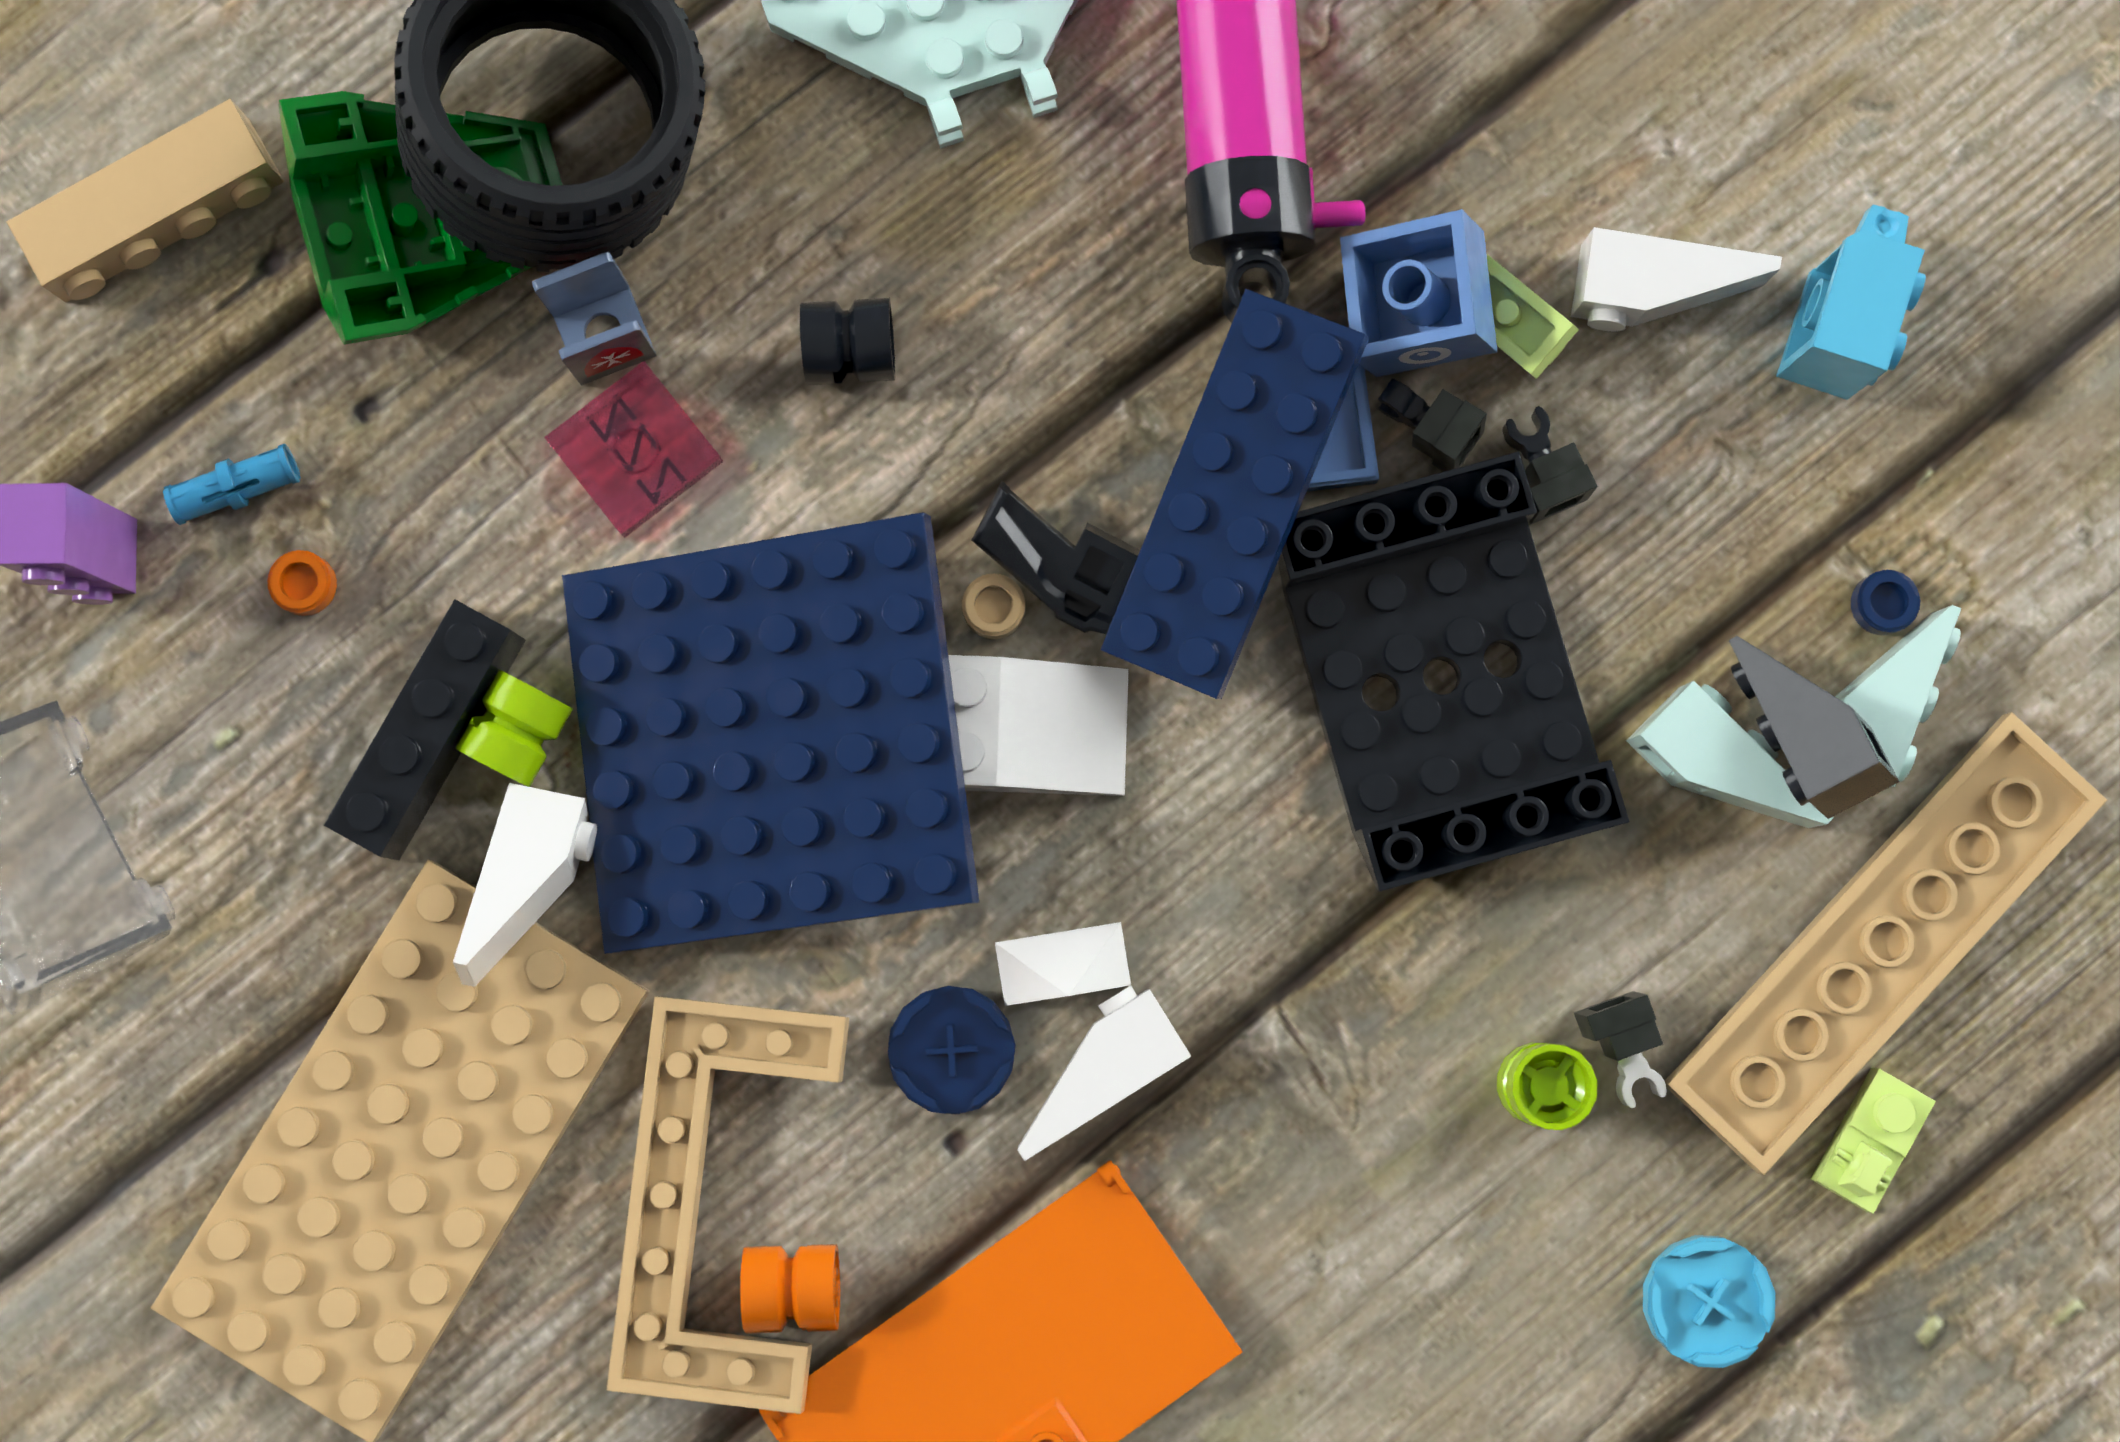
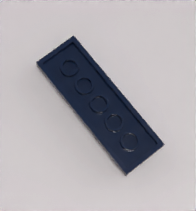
(1234, 493)

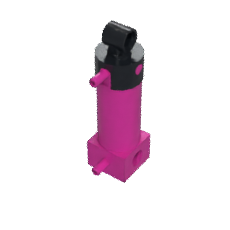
(1247, 144)

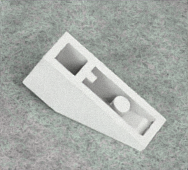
(1642, 277)
(523, 874)
(1113, 1061)

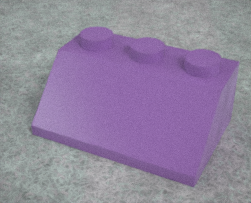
(67, 541)

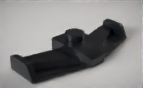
(1074, 581)

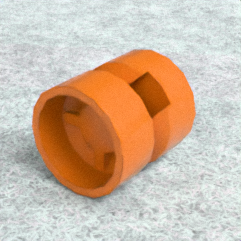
(790, 1288)

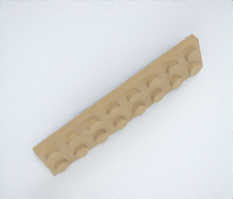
(1884, 942)

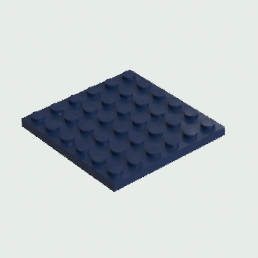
(770, 736)

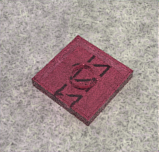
(634, 449)

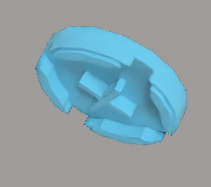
(1708, 1301)

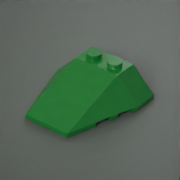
(367, 235)

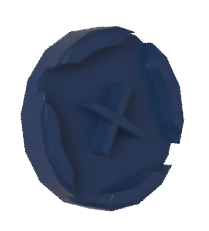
(951, 1050)

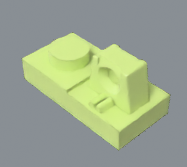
(1525, 323)
(1873, 1139)

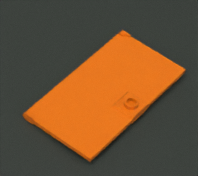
(1043, 1337)

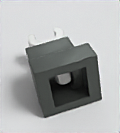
(1624, 1031)

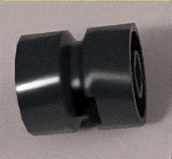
(847, 341)

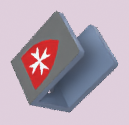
(580, 295)

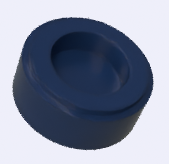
(1885, 602)

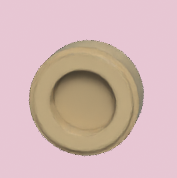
(993, 606)

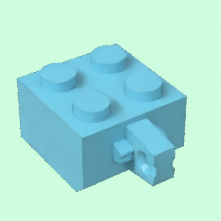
(1855, 308)

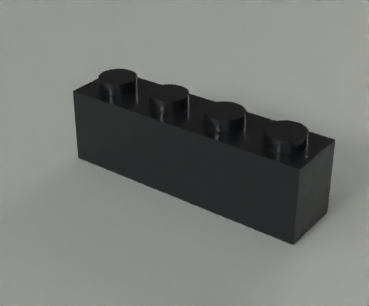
(420, 733)

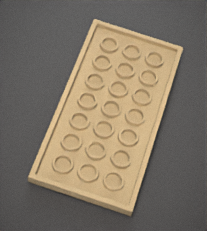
(397, 1158)

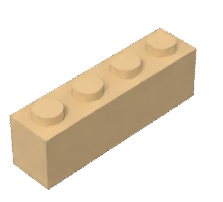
(146, 202)

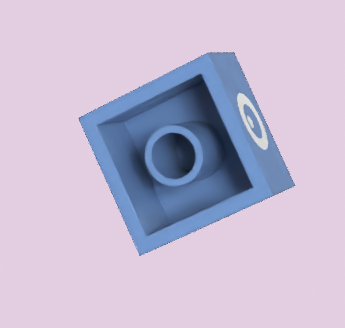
(1419, 293)

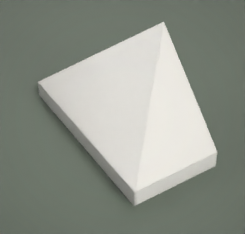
(1062, 964)

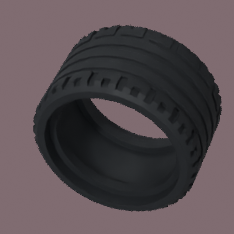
(531, 220)

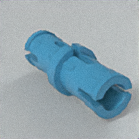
(231, 484)

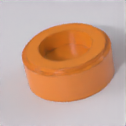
(302, 583)

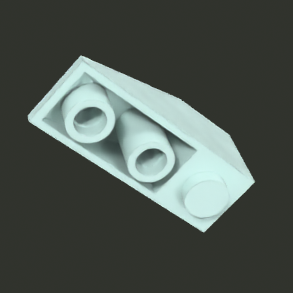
(1900, 688)
(1710, 754)

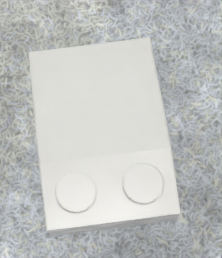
(1040, 725)

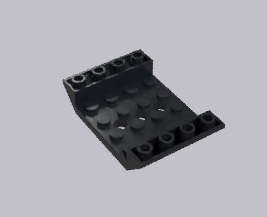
(1442, 577)

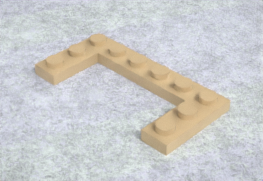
(650, 1343)

